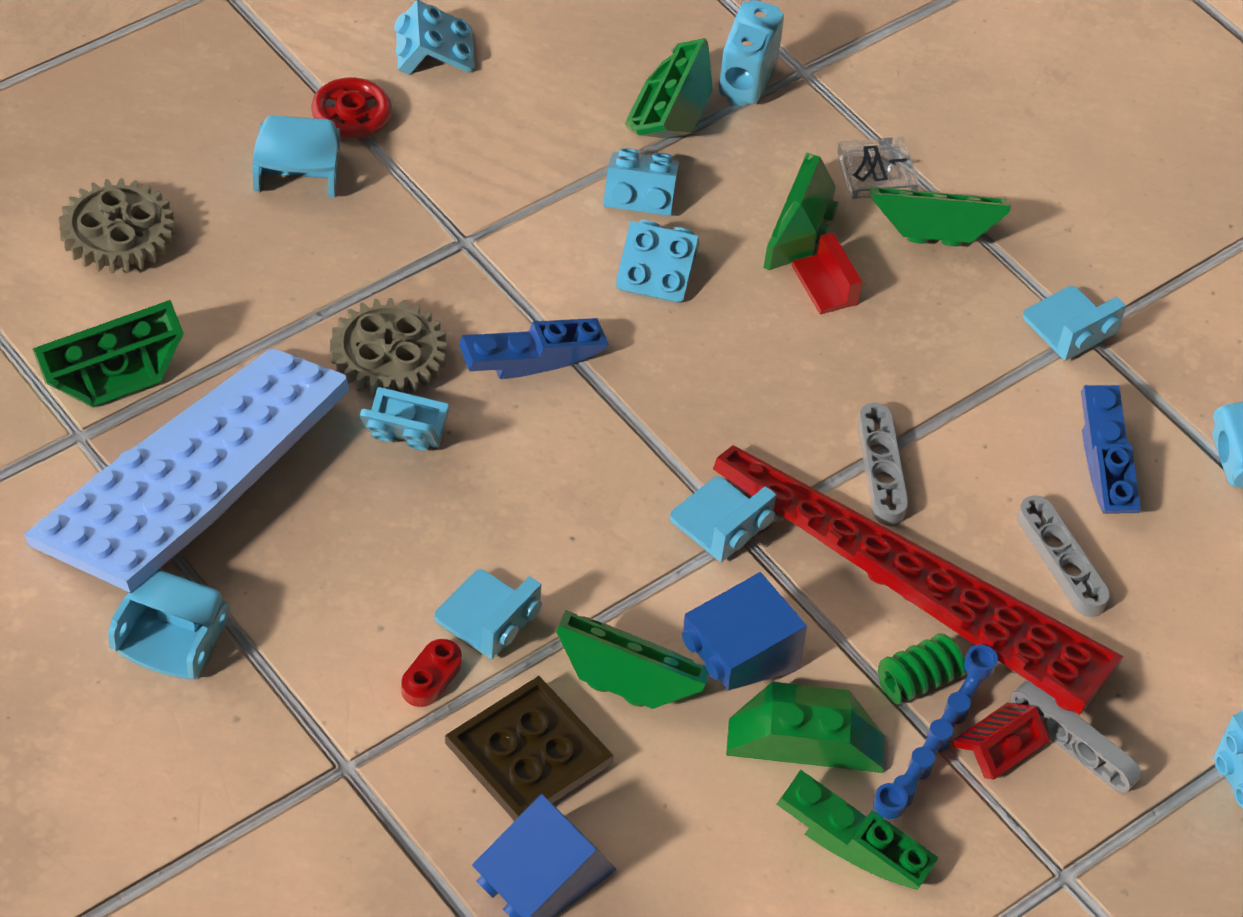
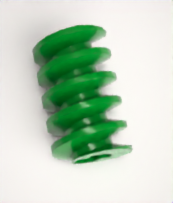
(920, 667)

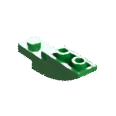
(857, 838)

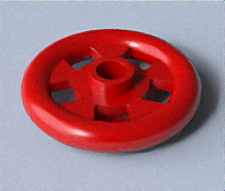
(353, 106)

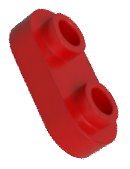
(435, 670)

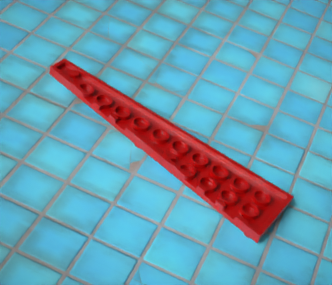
(1024, 638)

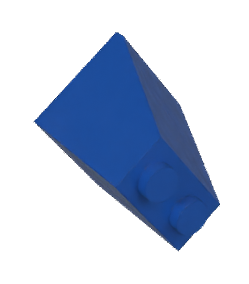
(746, 634)
(541, 863)

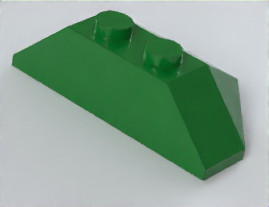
(674, 93)
(803, 215)
(939, 215)
(112, 356)
(628, 664)
(807, 728)

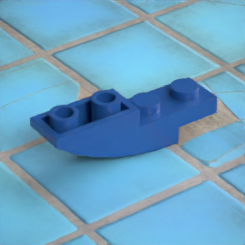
(541, 349)
(1107, 451)

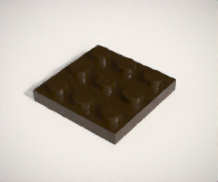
(528, 748)

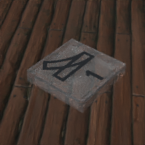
(877, 164)

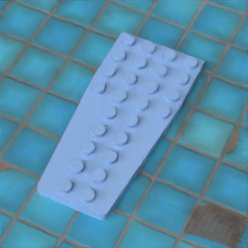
(187, 471)

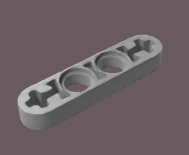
(882, 463)
(1068, 553)
(1081, 739)

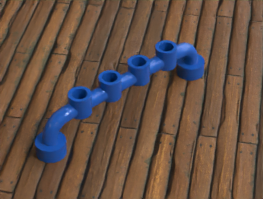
(894, 797)

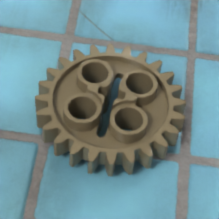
(117, 225)
(388, 347)

